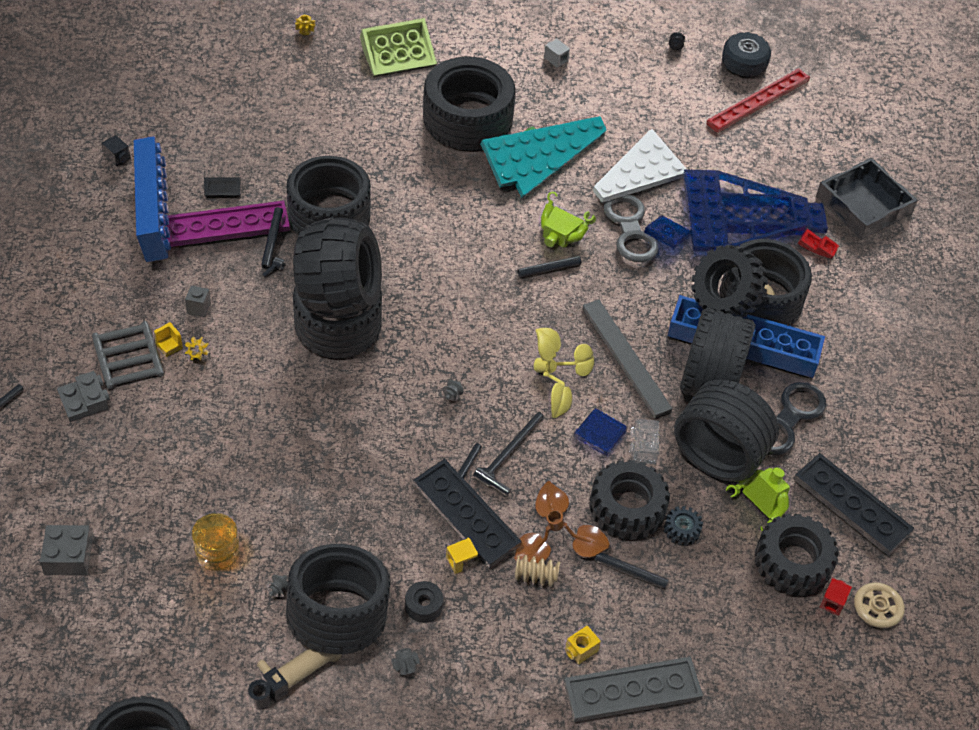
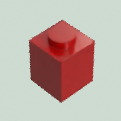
(835, 596)

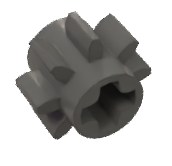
(405, 661)

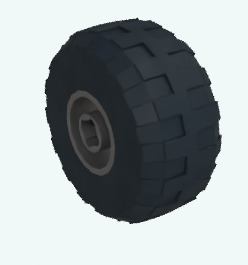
(746, 54)

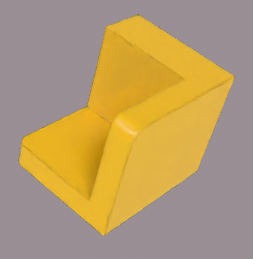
(168, 339)
(460, 553)

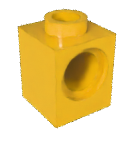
(588, 639)

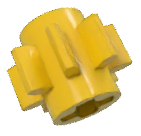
(304, 24)
(191, 347)

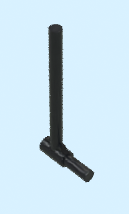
(487, 475)

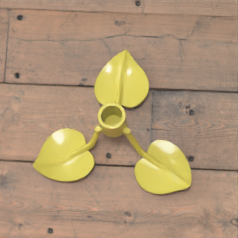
(548, 345)

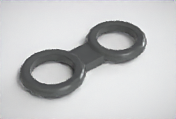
(631, 229)

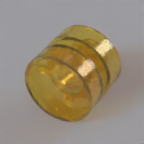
(215, 541)

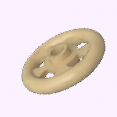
(886, 593)

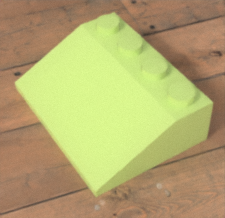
(397, 47)

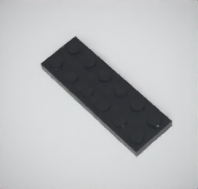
(854, 504)
(467, 512)

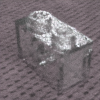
(645, 441)

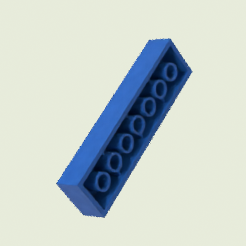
(151, 199)
(771, 342)

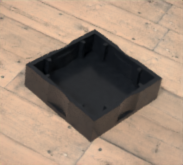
(866, 198)

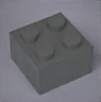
(66, 550)

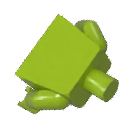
(561, 226)
(766, 491)

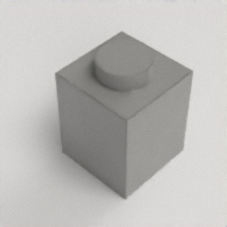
(556, 53)

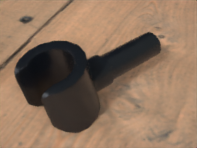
(277, 263)

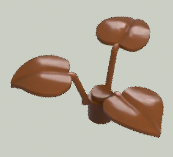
(551, 505)

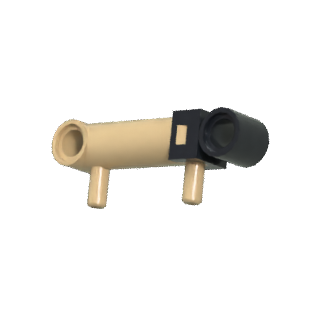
(278, 681)

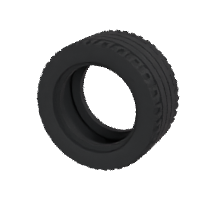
(468, 79)

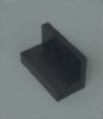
(222, 186)

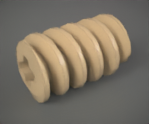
(536, 571)

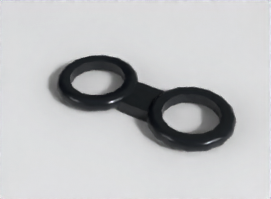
(790, 416)

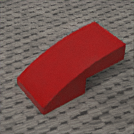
(823, 247)

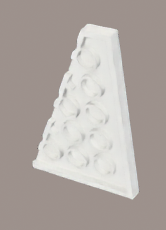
(643, 167)

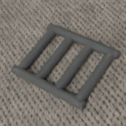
(107, 367)

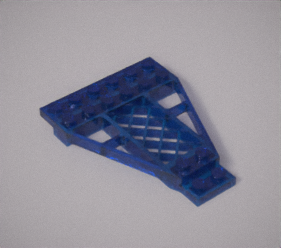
(710, 217)

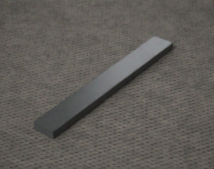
(627, 359)

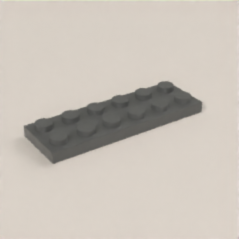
(632, 689)

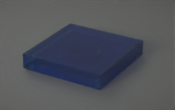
(667, 231)
(600, 431)

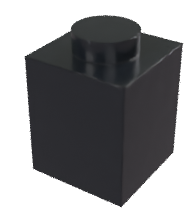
(115, 150)

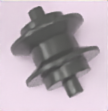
(453, 390)
(277, 586)

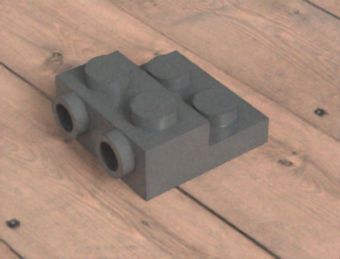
(84, 396)

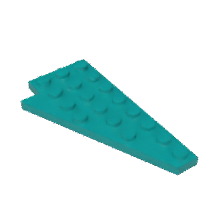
(537, 154)

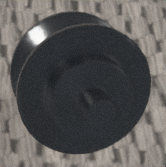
(676, 41)

